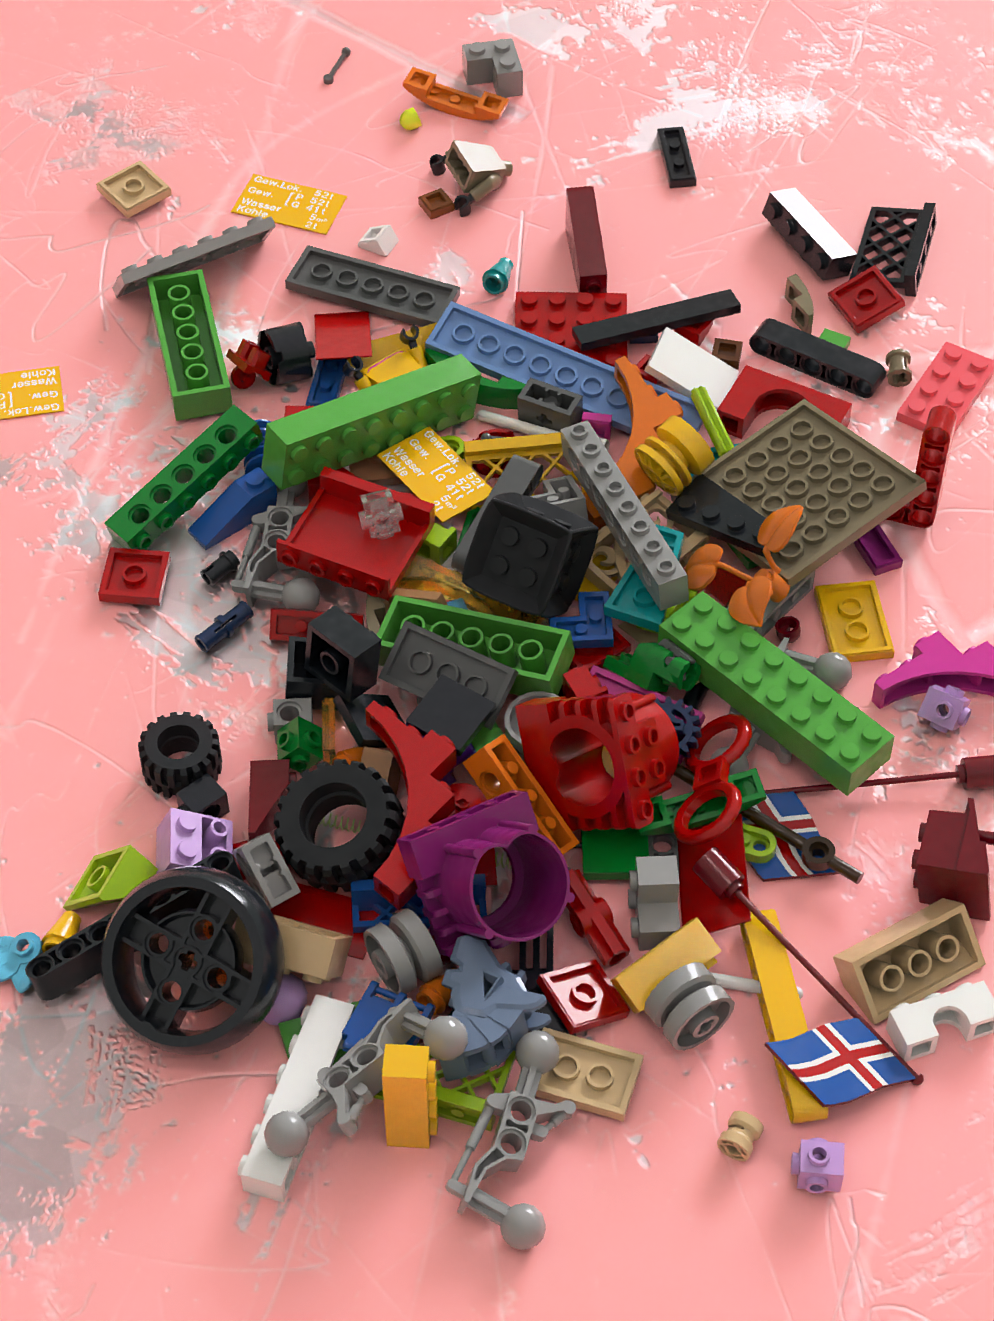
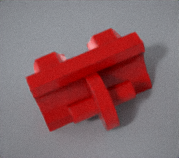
(248, 361)

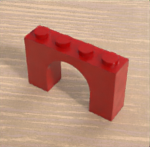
(761, 391)

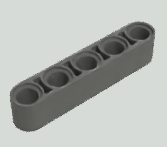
(519, 477)

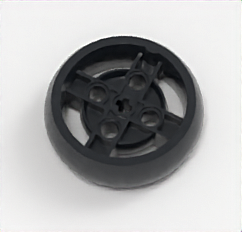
(160, 1018)

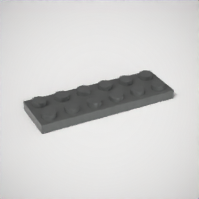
(370, 287)

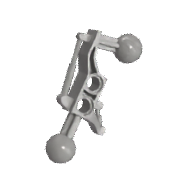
(274, 524)
(830, 668)
(359, 1075)
(521, 1223)

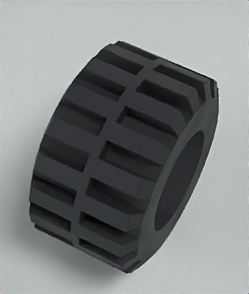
(176, 735)

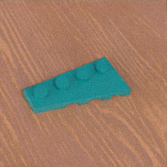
(632, 600)

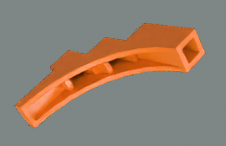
(647, 415)

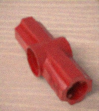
(594, 920)

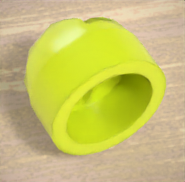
(410, 120)

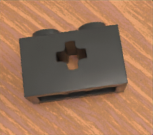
(549, 405)

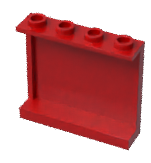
(335, 547)

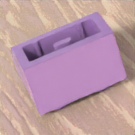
(190, 837)

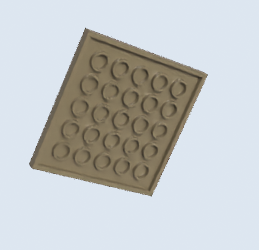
(824, 468)

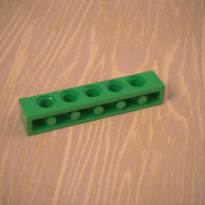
(220, 444)

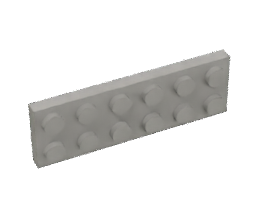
(187, 258)

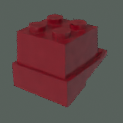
(954, 861)

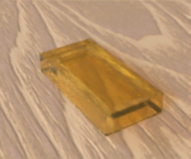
(329, 730)

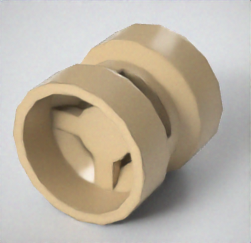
(741, 1133)

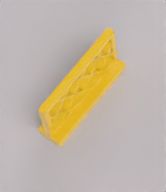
(528, 446)

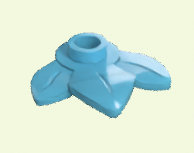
(14, 960)

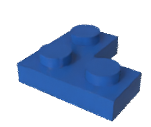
(591, 627)

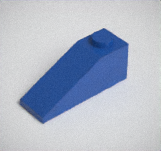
(234, 508)

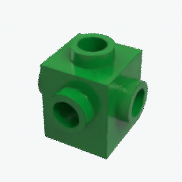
(300, 743)

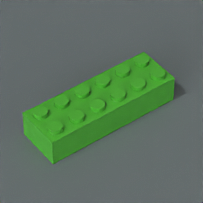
(189, 344)
(532, 649)

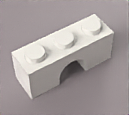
(967, 1008)

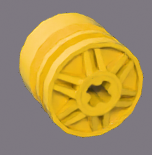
(674, 455)

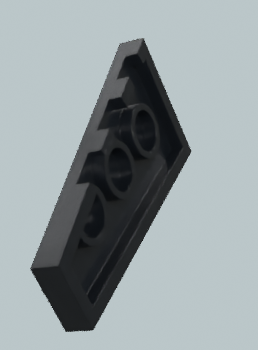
(718, 514)

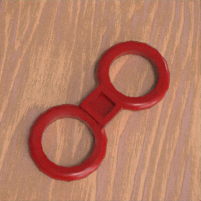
(712, 781)

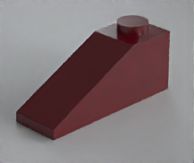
(267, 785)

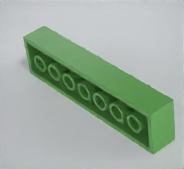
(369, 421)
(779, 694)

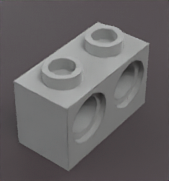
(266, 870)

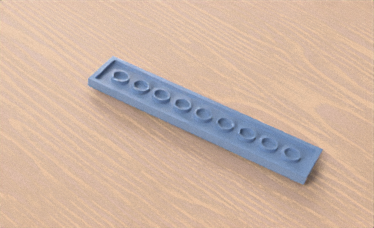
(519, 355)

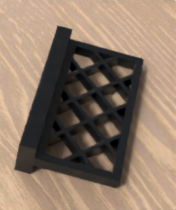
(914, 249)

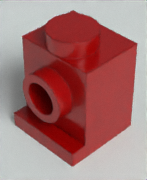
(581, 683)

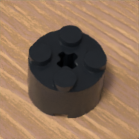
(289, 353)

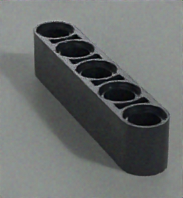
(817, 358)

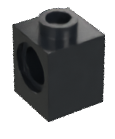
(204, 797)

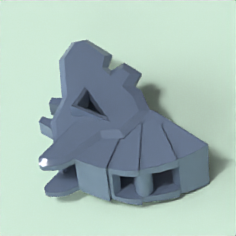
(490, 1005)

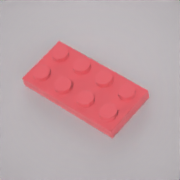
(952, 381)

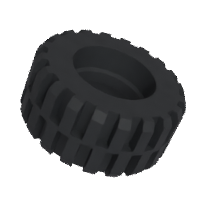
(313, 799)

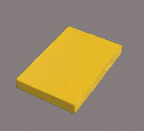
(854, 620)

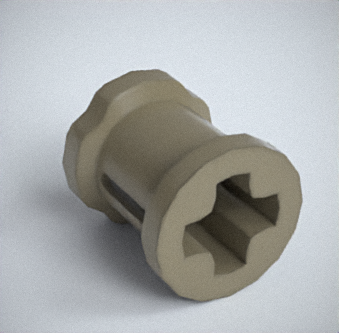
(898, 363)

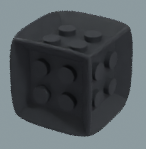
(529, 554)

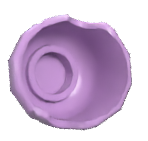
(289, 1001)

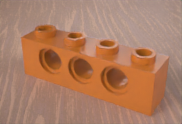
(500, 769)

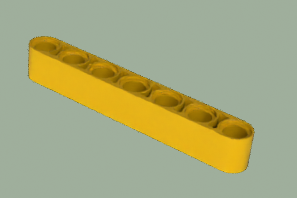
(779, 1008)

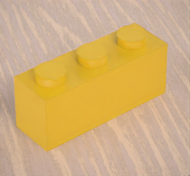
(684, 946)

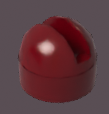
(783, 628)

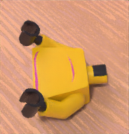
(391, 366)

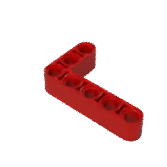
(931, 467)

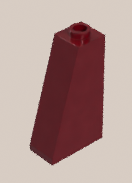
(585, 240)

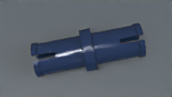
(225, 628)

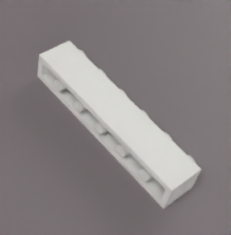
(310, 1051)

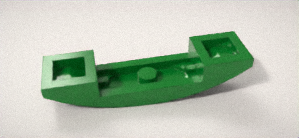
(490, 393)
(665, 810)

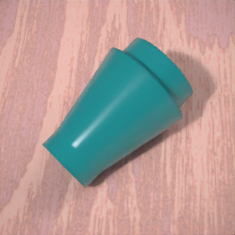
(497, 277)

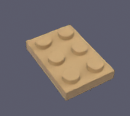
(591, 1076)

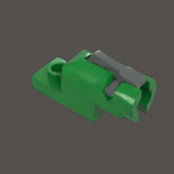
(656, 666)

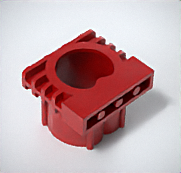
(564, 754)

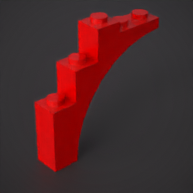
(429, 798)

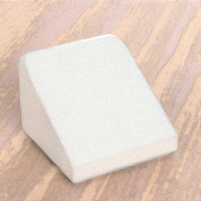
(379, 240)

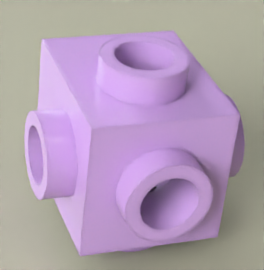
(934, 708)
(819, 1165)

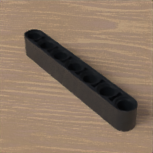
(80, 955)

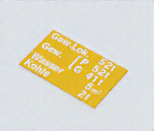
(289, 204)
(30, 392)
(435, 473)

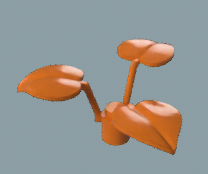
(750, 601)

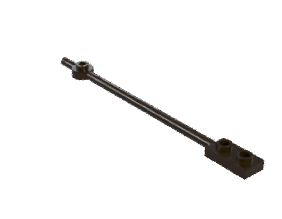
(810, 847)

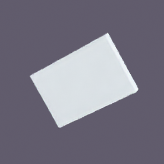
(688, 366)

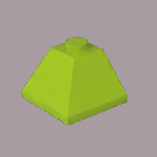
(110, 878)

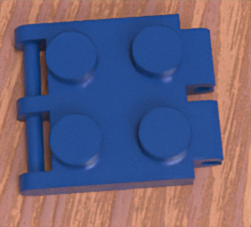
(372, 1009)

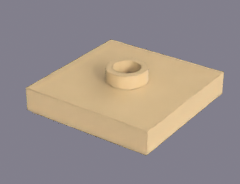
(134, 189)

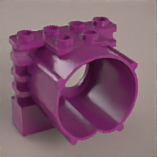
(444, 866)

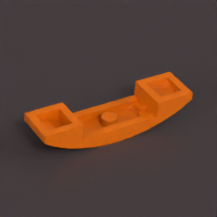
(452, 101)

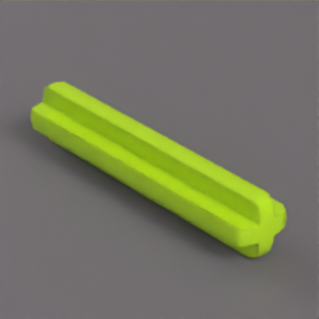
(711, 420)

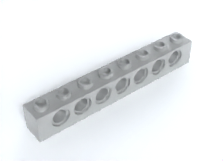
(625, 515)

